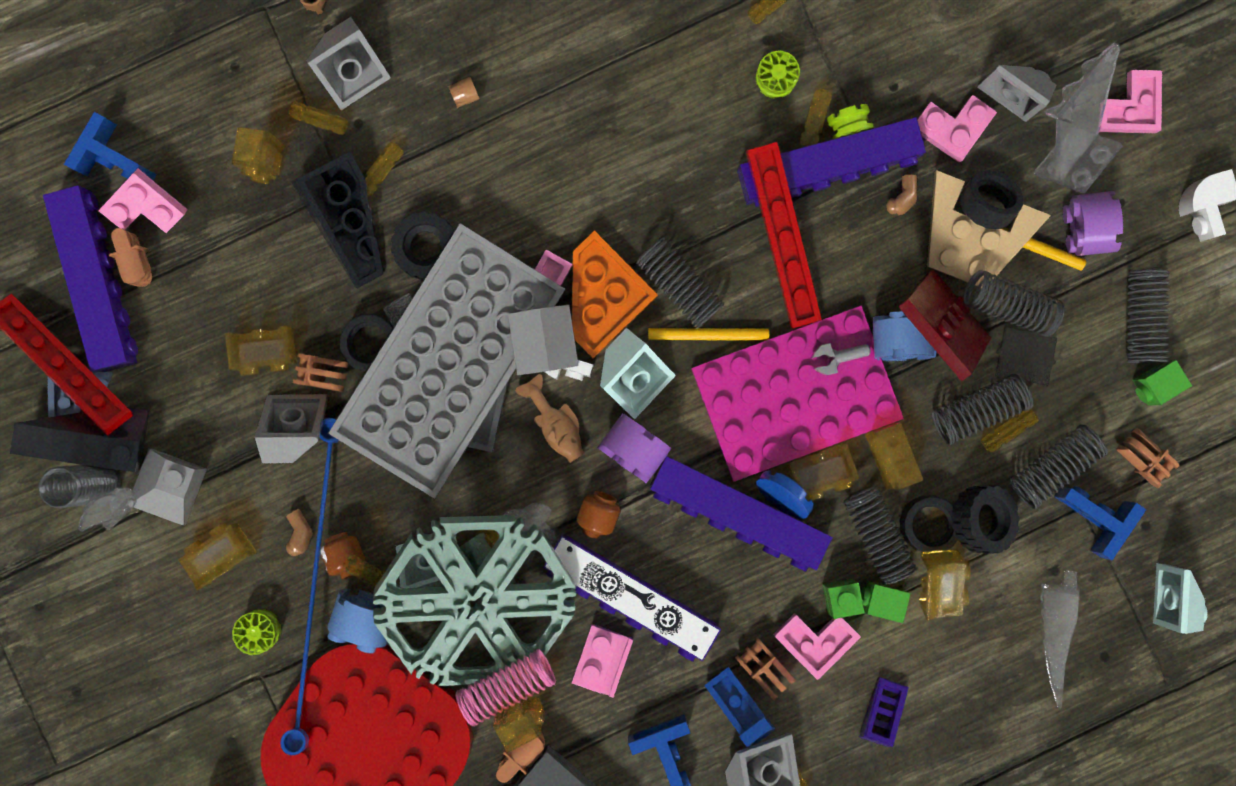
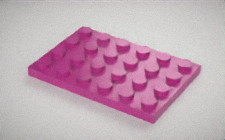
(777, 408)

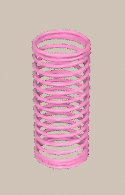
(538, 664)

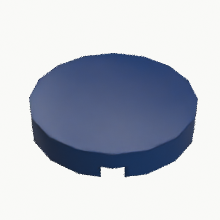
(784, 494)

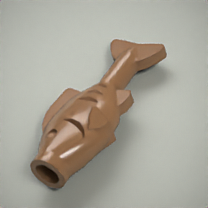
(558, 426)

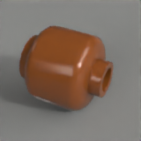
(598, 514)
(337, 550)

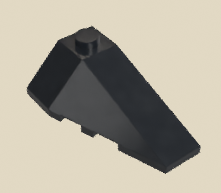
(341, 210)
(80, 441)

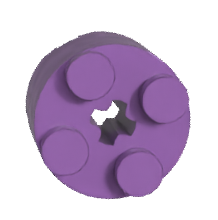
(1093, 223)
(634, 448)

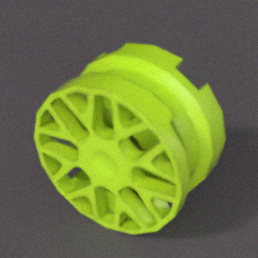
(777, 74)
(850, 121)
(256, 631)

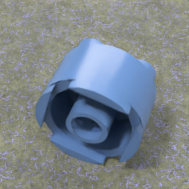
(898, 339)
(354, 621)

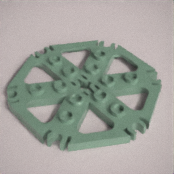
(491, 583)

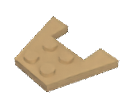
(963, 247)

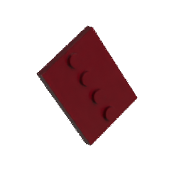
(946, 324)

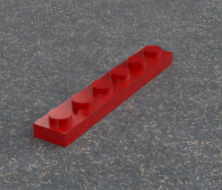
(783, 234)
(62, 366)

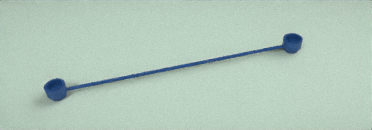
(296, 739)

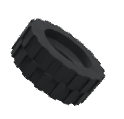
(404, 235)
(967, 519)

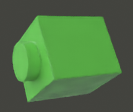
(1161, 383)
(843, 598)
(885, 601)

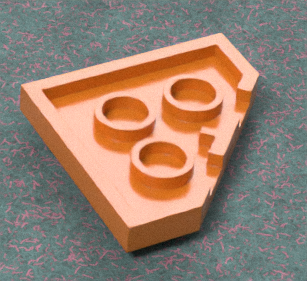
(604, 294)

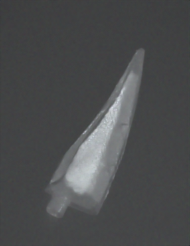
(1058, 625)

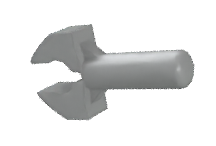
(839, 356)

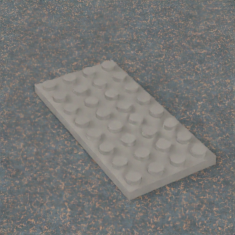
(443, 362)

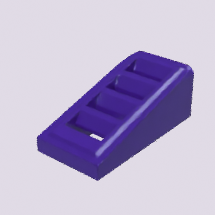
(891, 728)

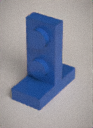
(92, 149)
(1115, 526)
(739, 708)
(659, 737)

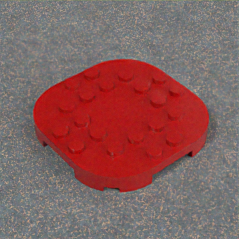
(368, 726)

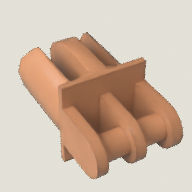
(131, 258)
(313, 372)
(1146, 456)
(763, 667)
(520, 759)

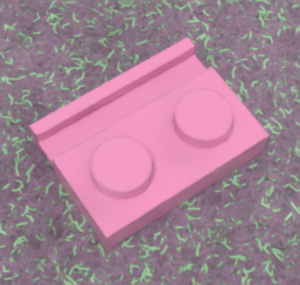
(602, 660)

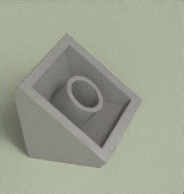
(543, 339)

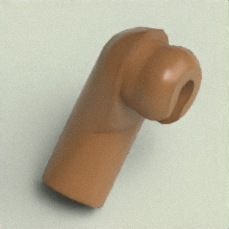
(906, 199)
(301, 535)

